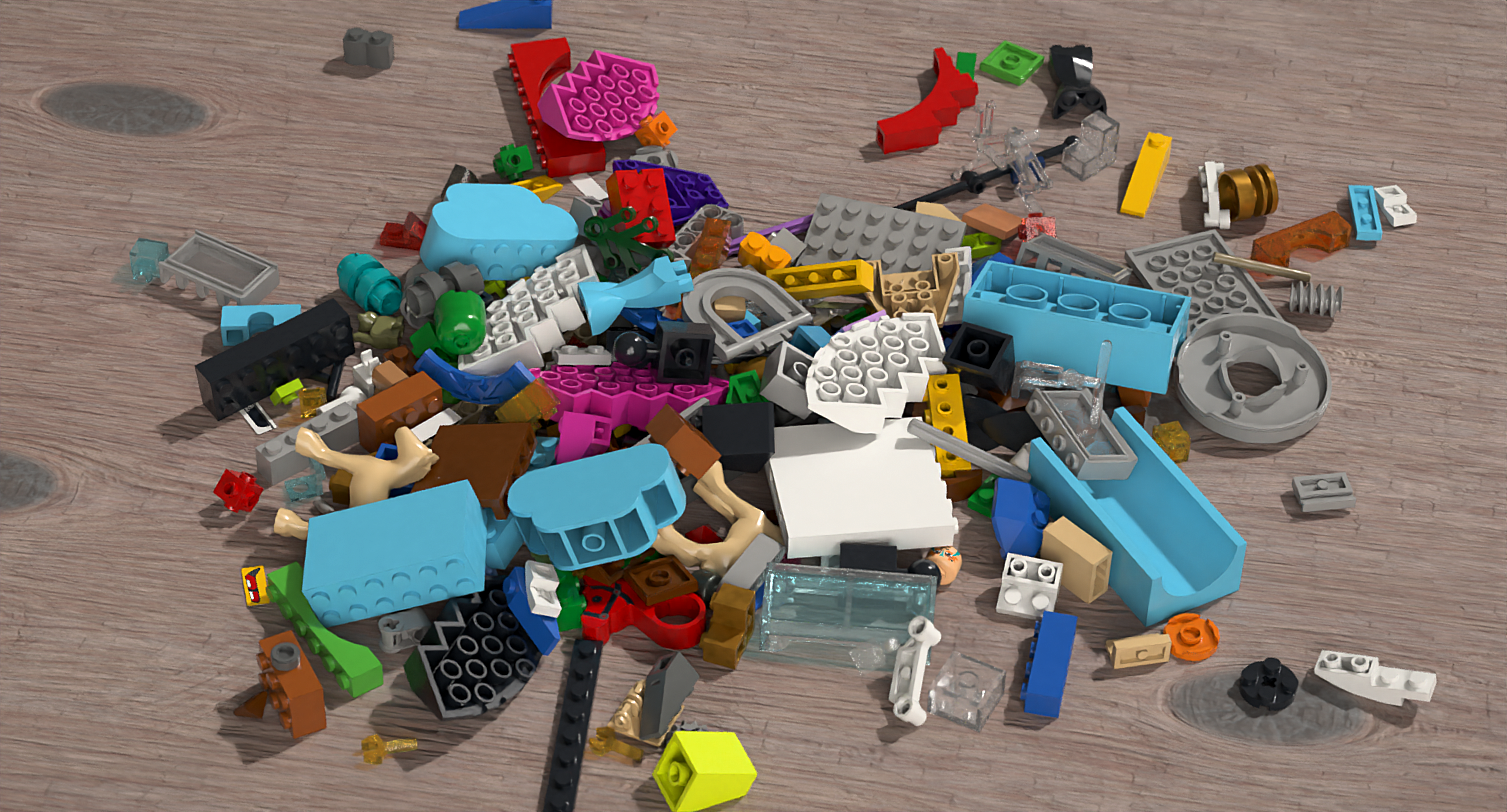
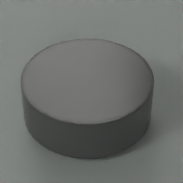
(285, 656)

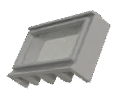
(1071, 260)
(221, 268)
(1084, 450)

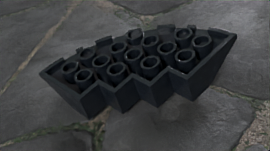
(472, 655)

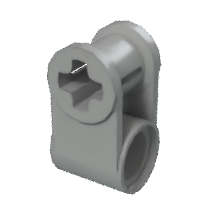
(405, 628)

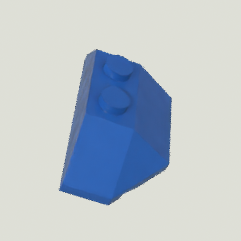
(1019, 516)

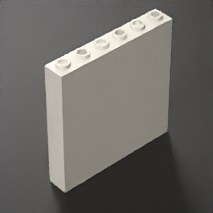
(857, 489)

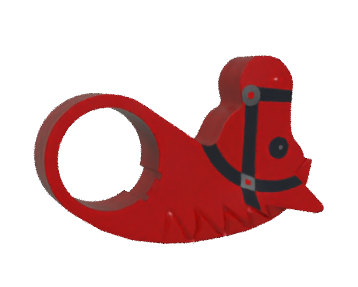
(619, 606)

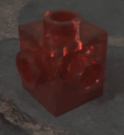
(1046, 225)

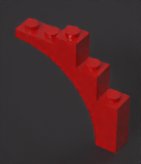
(939, 109)

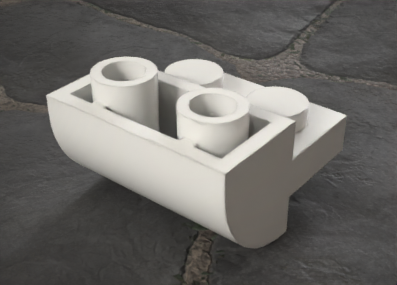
(1029, 586)

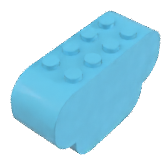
(497, 230)
(597, 506)

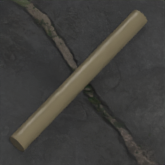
(1261, 267)

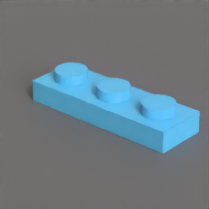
(1364, 212)

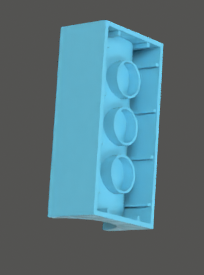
(1068, 317)
(1162, 531)

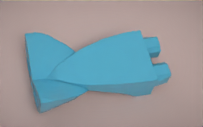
(653, 287)

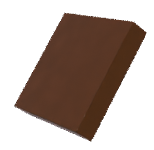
(660, 580)

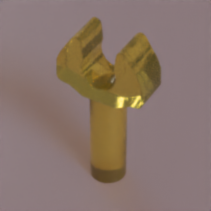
(611, 744)
(383, 748)

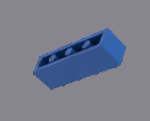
(1050, 664)

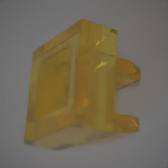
(311, 400)

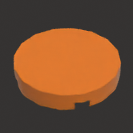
(1192, 637)

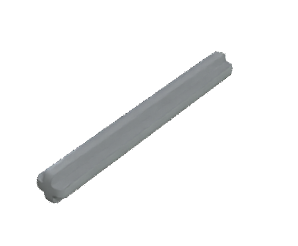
(966, 451)

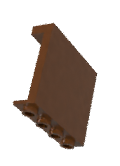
(486, 456)

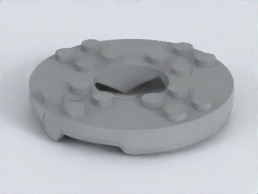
(1234, 338)

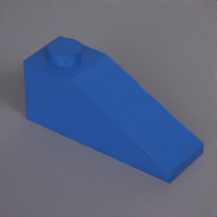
(539, 627)

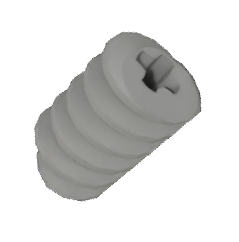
(1316, 298)

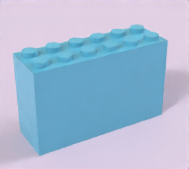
(395, 554)

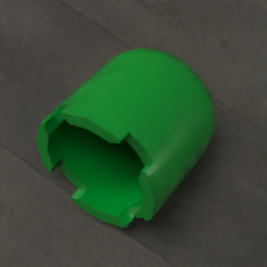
(460, 322)

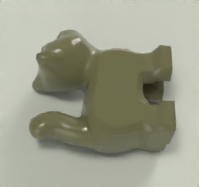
(383, 330)

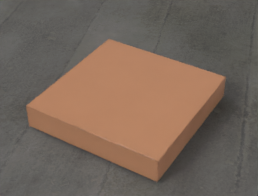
(992, 221)

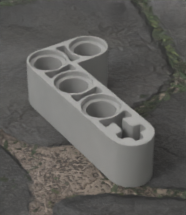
(689, 235)

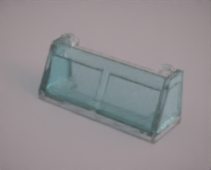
(841, 605)

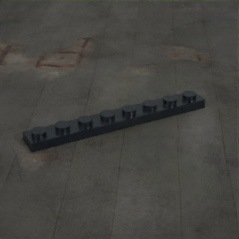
(574, 726)

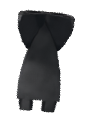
(1072, 73)
(993, 426)

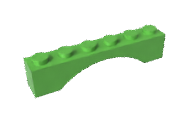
(351, 663)

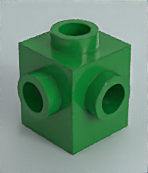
(512, 162)

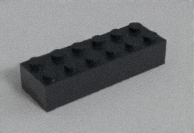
(275, 358)

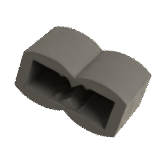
(368, 48)

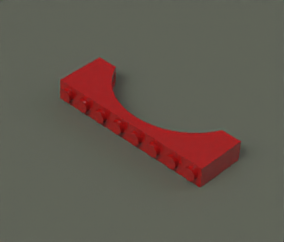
(533, 69)

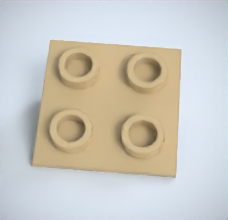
(629, 714)

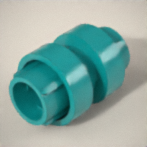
(370, 284)

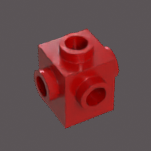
(238, 490)

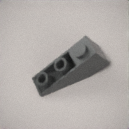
(665, 691)

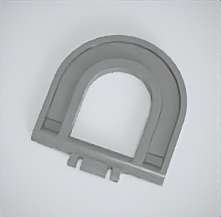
(752, 286)

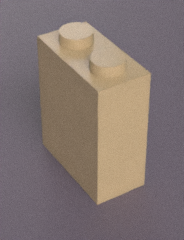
(1083, 559)

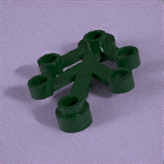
(623, 240)

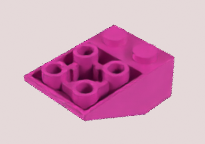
(582, 436)

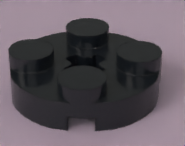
(1270, 672)

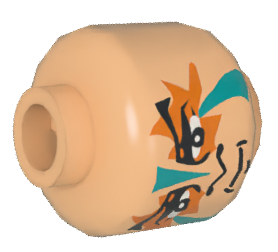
(948, 561)

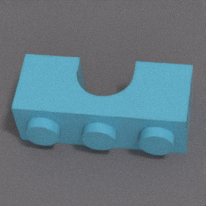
(241, 322)

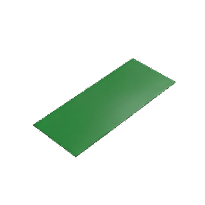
(966, 63)

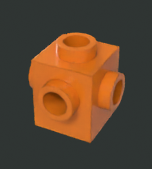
(650, 130)

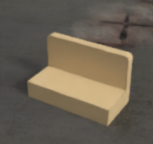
(1139, 650)

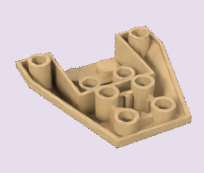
(916, 291)

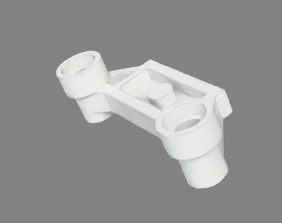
(1208, 178)
(910, 670)

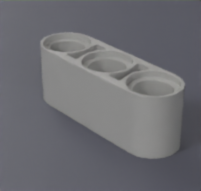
(751, 566)

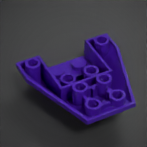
(685, 189)

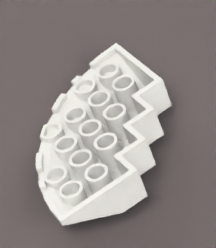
(532, 316)
(875, 370)

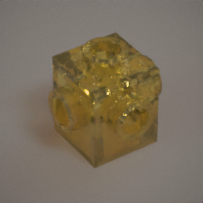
(1172, 440)

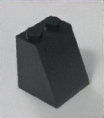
(982, 358)
(739, 433)

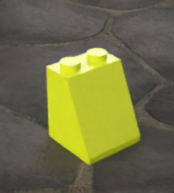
(703, 770)

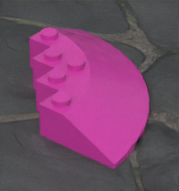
(601, 98)
(623, 392)

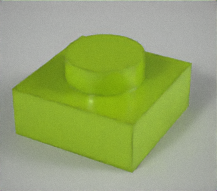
(287, 393)

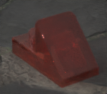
(404, 235)

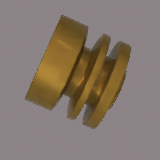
(1248, 192)

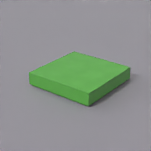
(1012, 63)

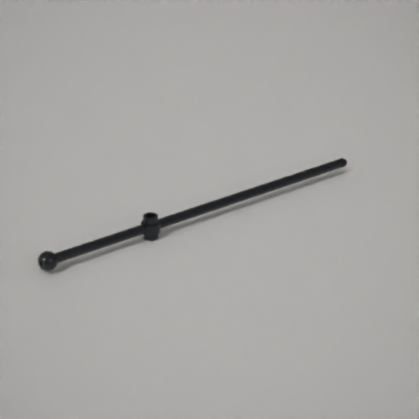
(977, 183)

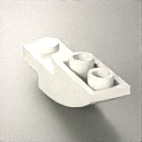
(1367, 679)

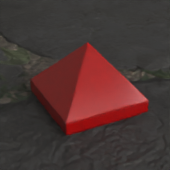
(704, 535)

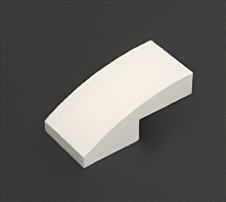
(1393, 205)
(540, 588)

